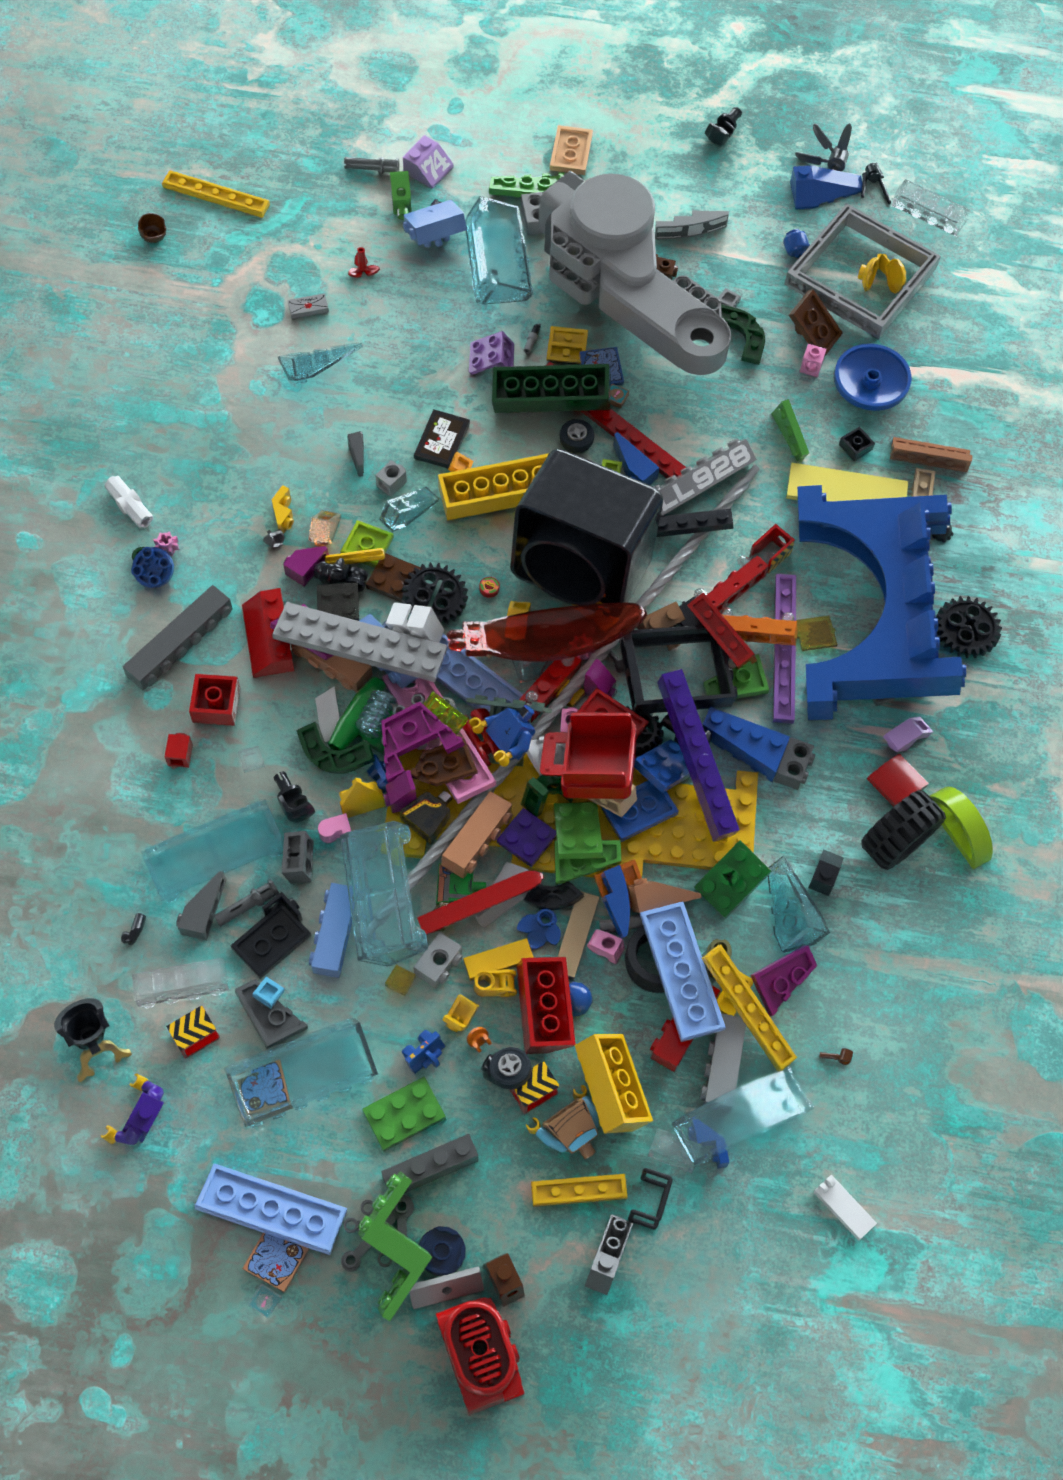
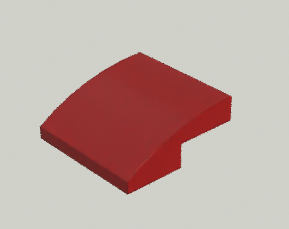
(897, 779)

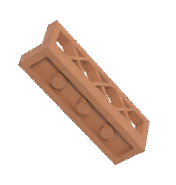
(930, 454)

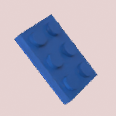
(663, 766)
(648, 811)

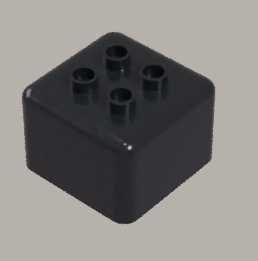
(584, 531)

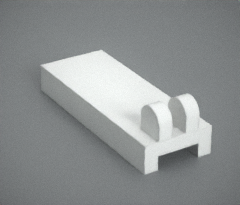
(844, 1207)

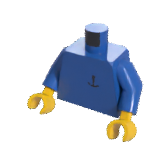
(509, 731)

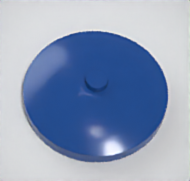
(872, 377)

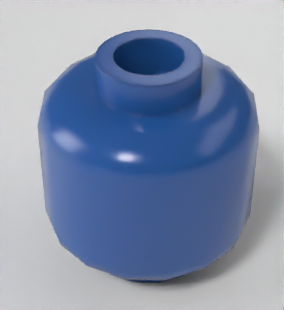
(796, 243)

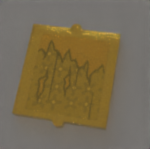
(816, 633)

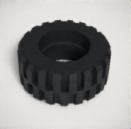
(903, 829)

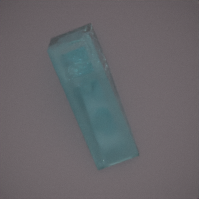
(406, 508)

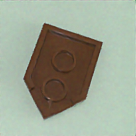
(440, 768)

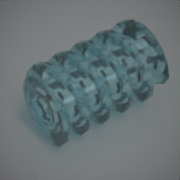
(374, 713)

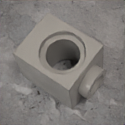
(391, 485)

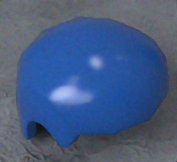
(580, 998)

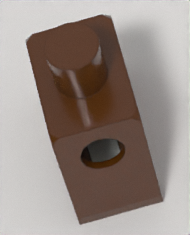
(504, 1279)

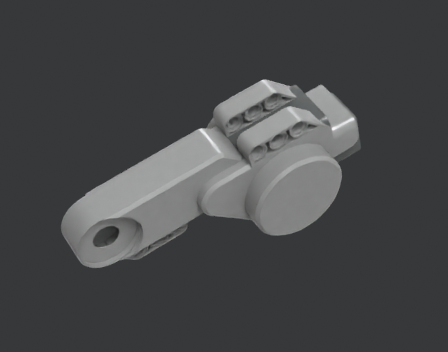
(606, 250)

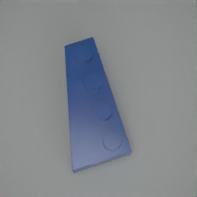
(747, 741)

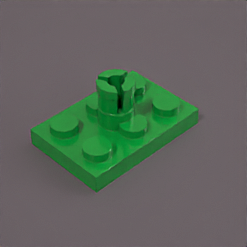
(732, 879)

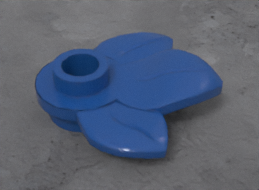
(540, 932)

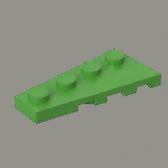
(525, 185)

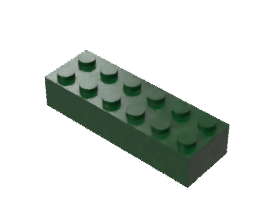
(551, 388)

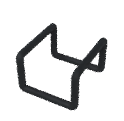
(662, 1203)

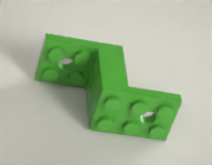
(394, 1245)

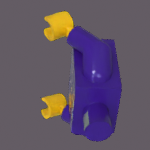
(141, 1116)

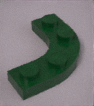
(752, 332)
(333, 760)

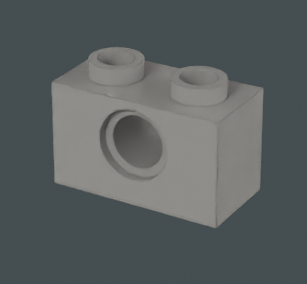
(443, 948)

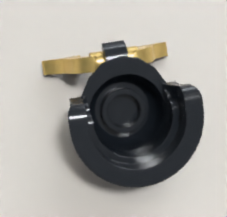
(84, 1027)

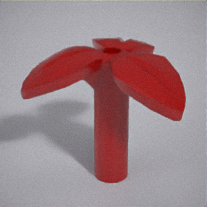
(361, 262)

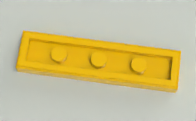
(579, 1190)

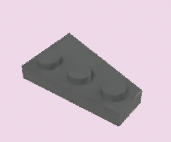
(271, 1024)

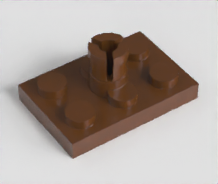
(815, 322)

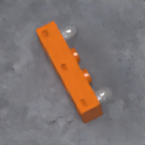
(764, 629)

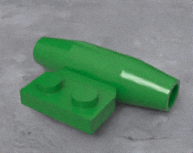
(346, 730)

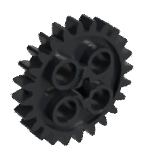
(417, 587)
(968, 627)

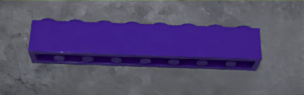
(697, 755)

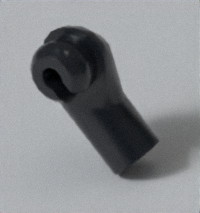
(136, 929)

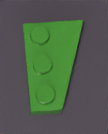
(748, 679)
(574, 868)

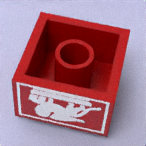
(214, 699)

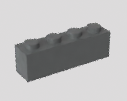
(435, 1162)

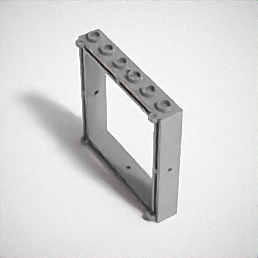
(881, 234)

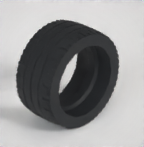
(641, 977)

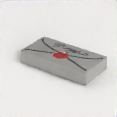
(308, 306)

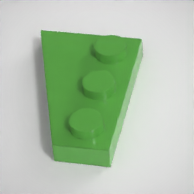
(790, 429)

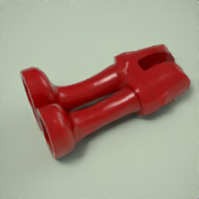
(488, 745)

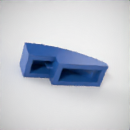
(617, 900)

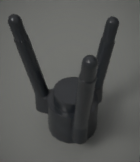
(874, 174)

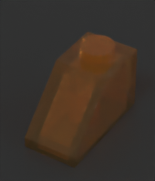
(324, 527)

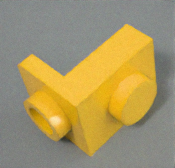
(460, 1013)

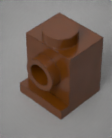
(667, 267)

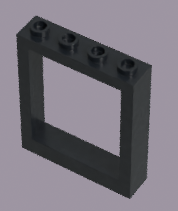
(674, 636)

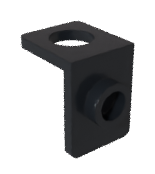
(290, 903)

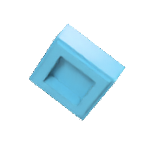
(268, 992)

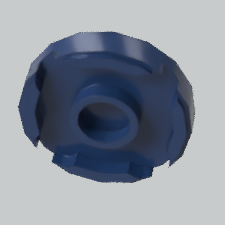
(446, 1250)

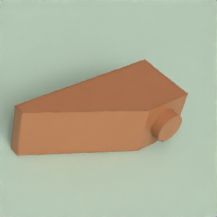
(651, 895)

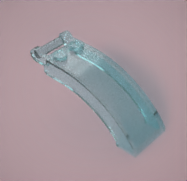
(741, 1115)

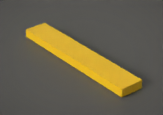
(216, 193)
(749, 1008)

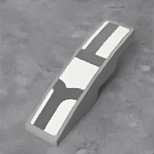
(688, 226)

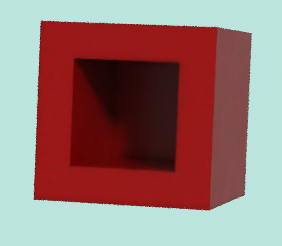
(178, 750)

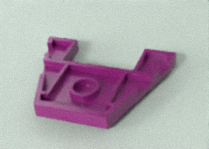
(411, 730)

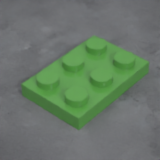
(578, 830)
(404, 1113)

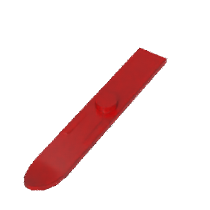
(479, 901)

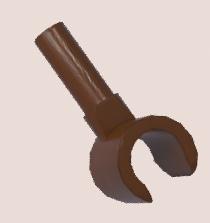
(844, 1057)

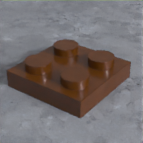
(390, 576)

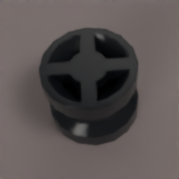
(357, 575)

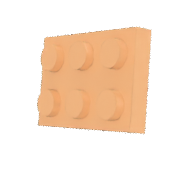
(571, 149)

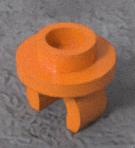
(478, 1037)

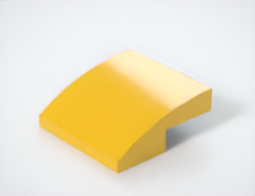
(566, 344)

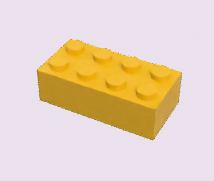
(613, 1083)

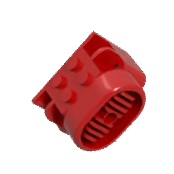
(487, 1377)

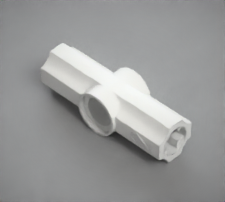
(128, 502)

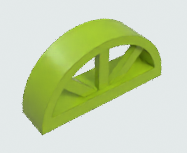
(964, 826)

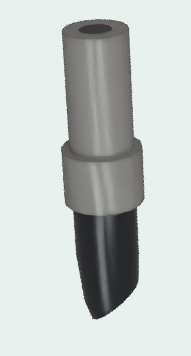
(532, 338)

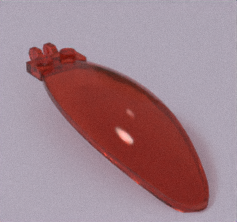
(548, 632)

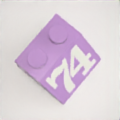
(427, 162)

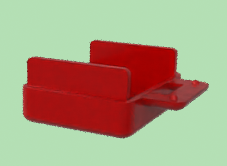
(596, 756)

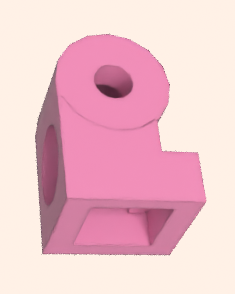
(333, 827)
(606, 945)

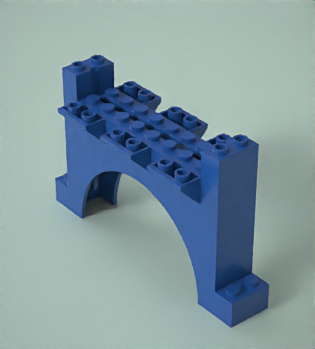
(903, 648)

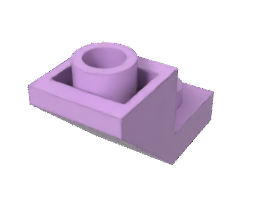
(906, 734)

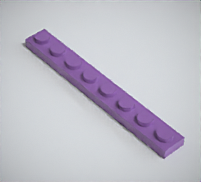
(784, 654)

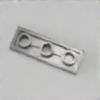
(446, 1287)

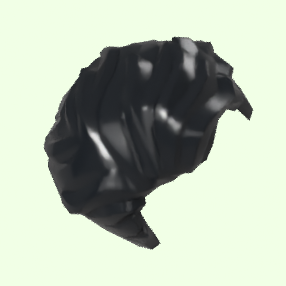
(331, 573)

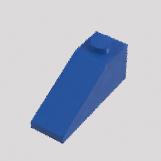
(634, 462)

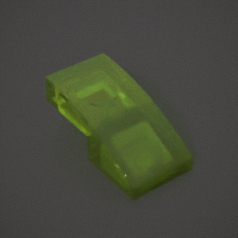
(446, 712)

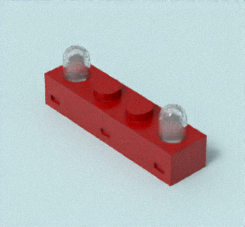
(737, 582)
(551, 681)

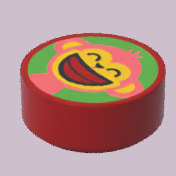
(489, 587)

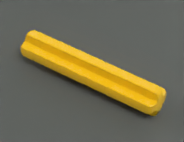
(357, 556)

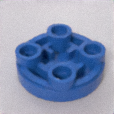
(152, 567)

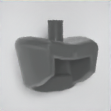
(274, 539)

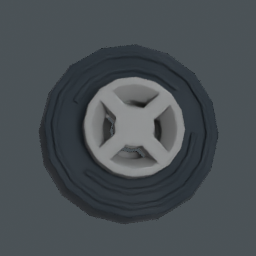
(578, 428)
(506, 1060)

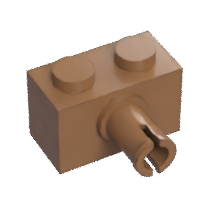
(664, 618)

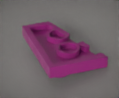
(782, 977)

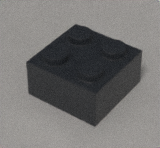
(856, 443)

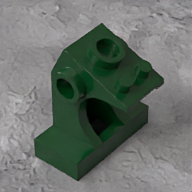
(537, 792)

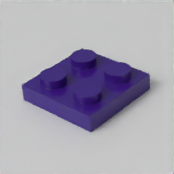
(527, 837)

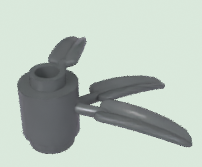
(839, 154)

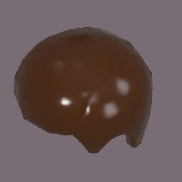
(152, 227)

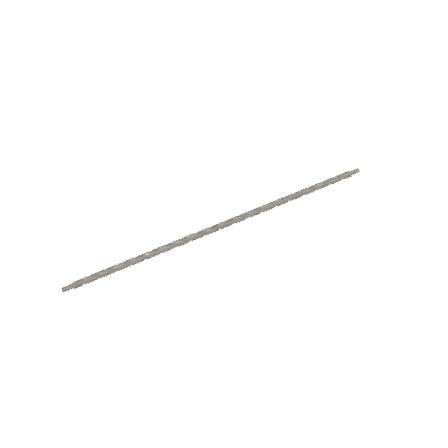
(572, 687)

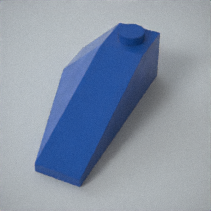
(818, 185)

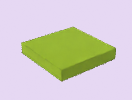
(365, 538)

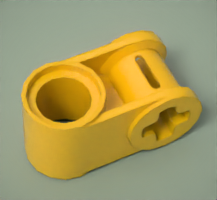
(497, 983)

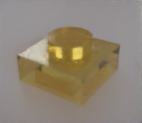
(400, 980)

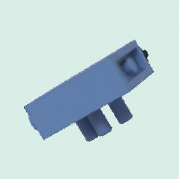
(434, 223)

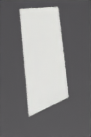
(327, 712)

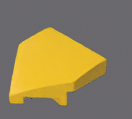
(361, 798)

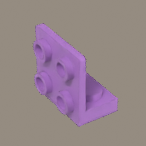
(491, 352)

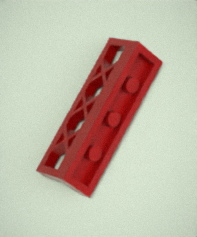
(721, 631)

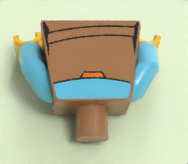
(571, 1126)

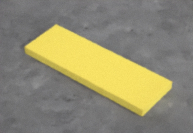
(843, 485)

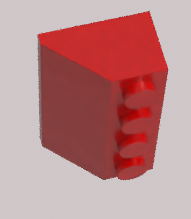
(266, 654)
(545, 1004)

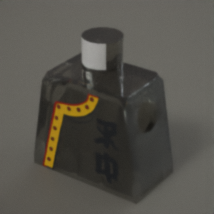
(427, 815)

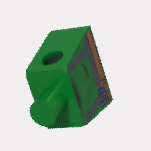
(453, 887)

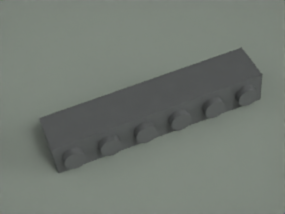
(177, 637)

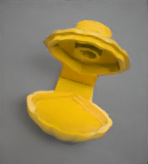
(893, 269)

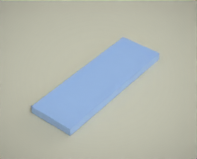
(469, 677)
(682, 971)
(271, 1209)

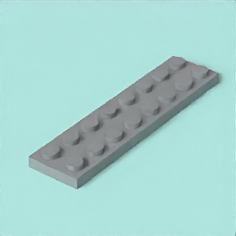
(360, 642)

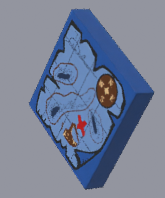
(605, 356)

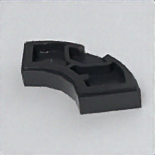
(553, 897)

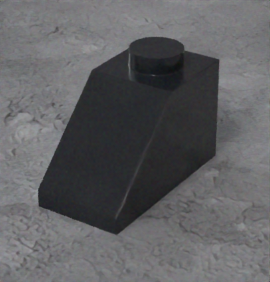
(826, 872)

